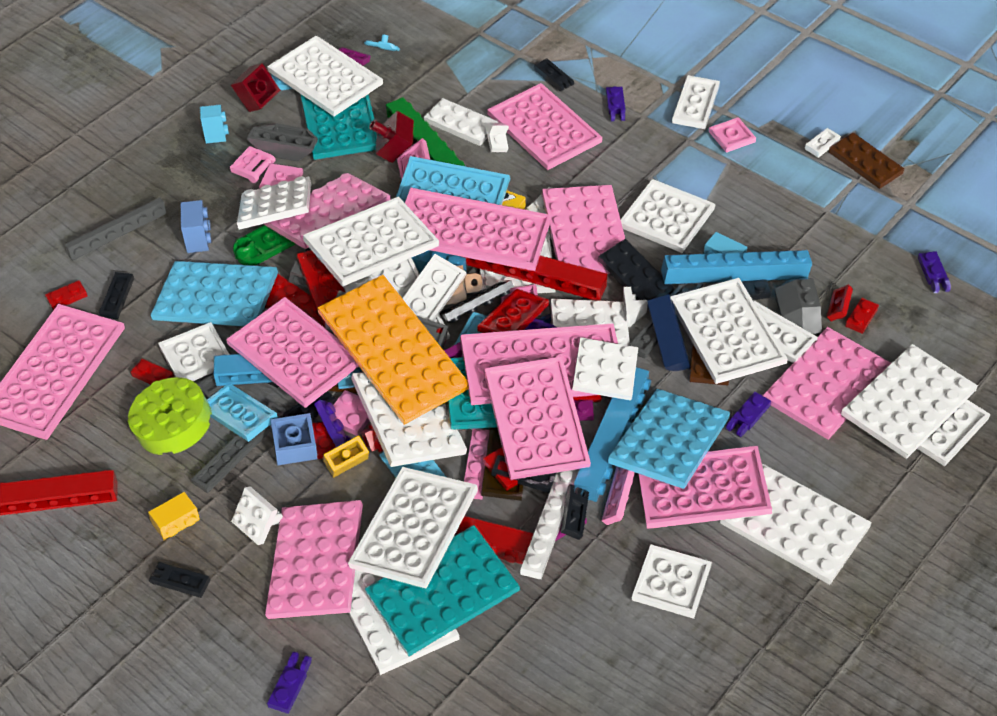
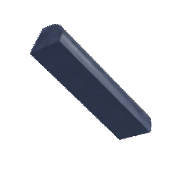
(668, 333)

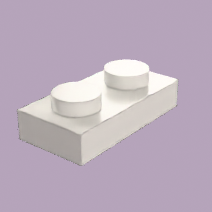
(822, 142)

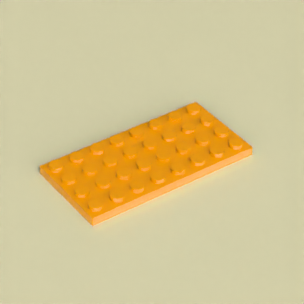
(393, 349)

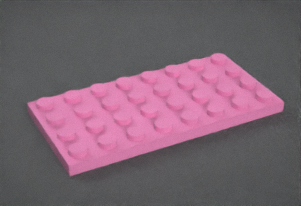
(481, 228)
(521, 346)
(55, 369)

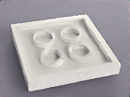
(193, 352)
(605, 368)
(671, 581)

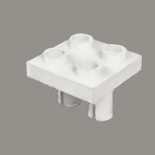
(255, 515)

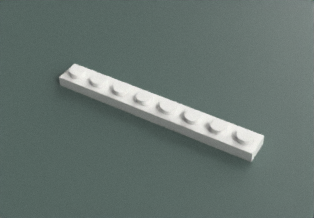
(548, 526)

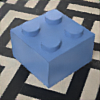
(195, 226)
(294, 439)

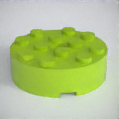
(169, 415)

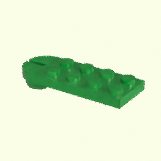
(259, 246)

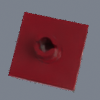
(255, 87)
(393, 136)

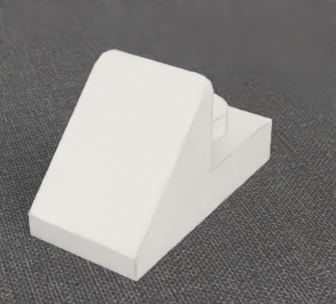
(497, 136)
(634, 308)

